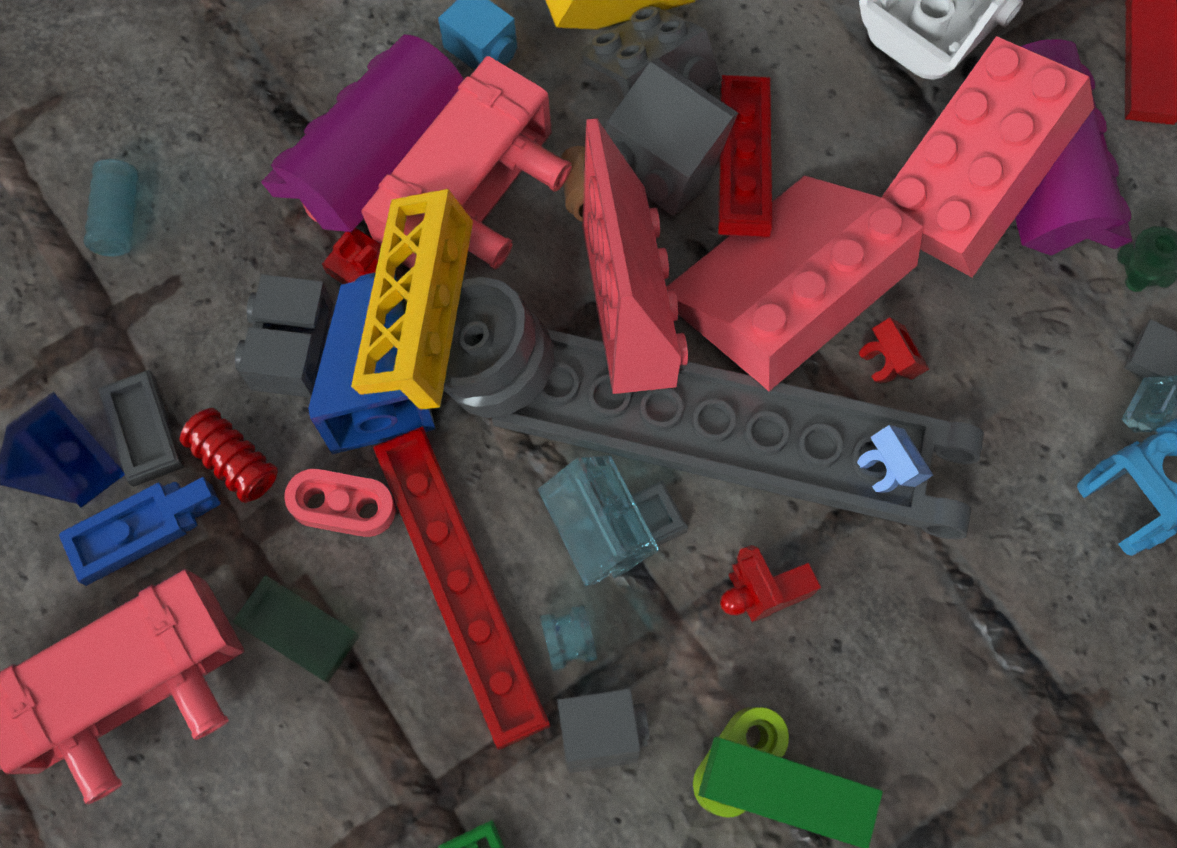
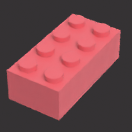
(990, 152)

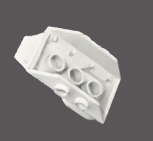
(933, 34)

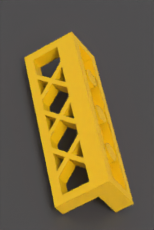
(431, 294)

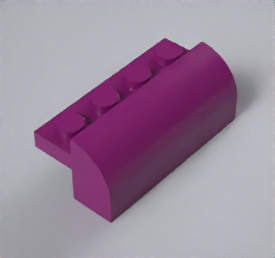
(365, 133)
(1080, 190)

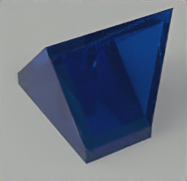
(56, 454)

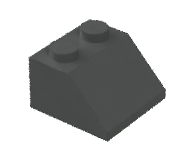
(670, 135)

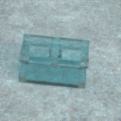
(597, 518)

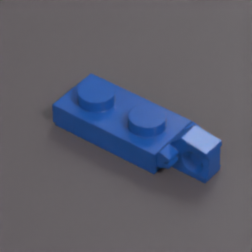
(135, 527)

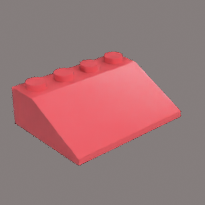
(628, 272)
(792, 292)

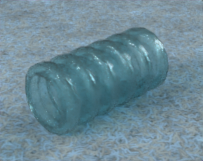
(111, 207)

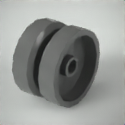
(497, 350)

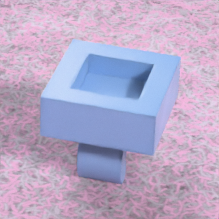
(900, 457)

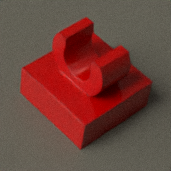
(352, 257)
(899, 351)

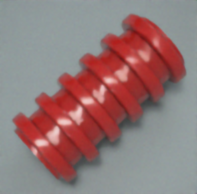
(228, 455)

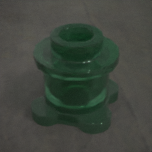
(1150, 259)

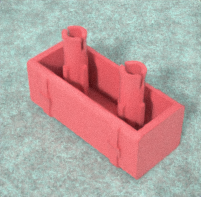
(476, 152)
(111, 673)

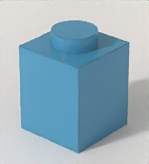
(478, 30)

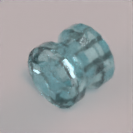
(568, 637)

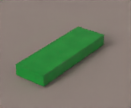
(790, 792)

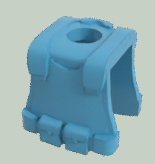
(1145, 466)

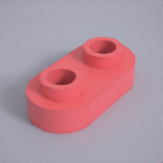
(342, 503)

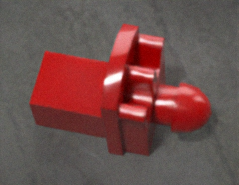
(760, 591)

